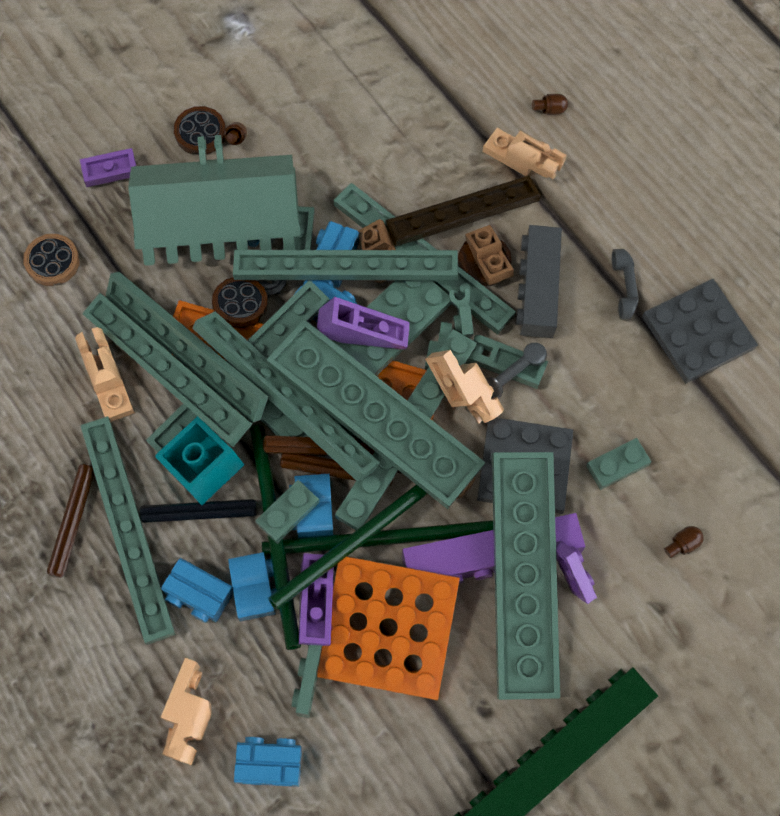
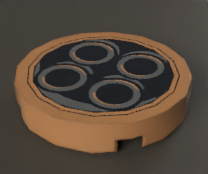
(51, 259)

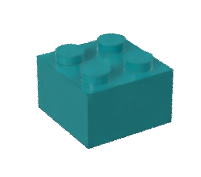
(199, 460)

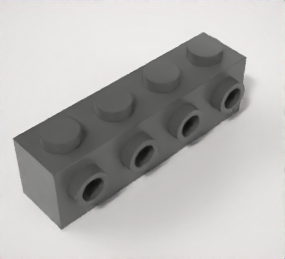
(540, 281)

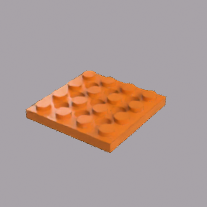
(431, 650)

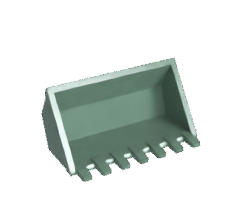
(213, 204)

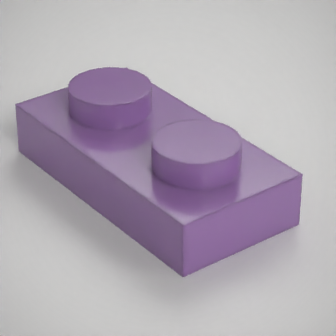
(107, 167)
(578, 579)

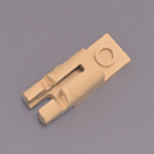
(524, 153)
(105, 376)
(464, 386)
(187, 713)

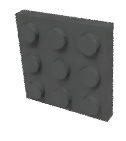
(699, 331)
(520, 436)

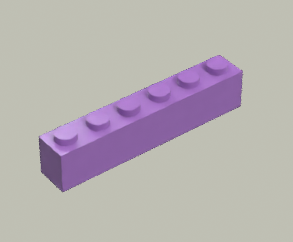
(474, 553)

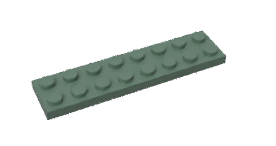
(408, 300)
(376, 413)
(525, 576)

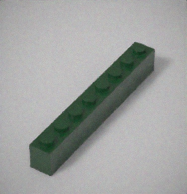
(566, 750)

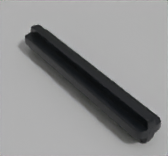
(196, 511)

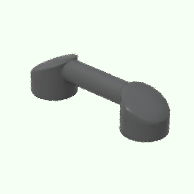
(623, 261)
(534, 355)

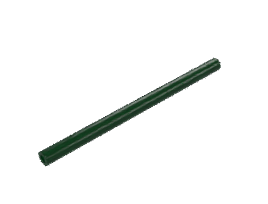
(385, 537)
(346, 547)
(277, 551)

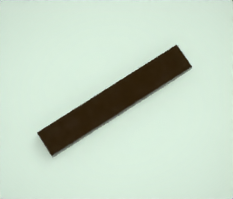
(462, 210)

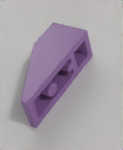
(361, 325)
(316, 607)

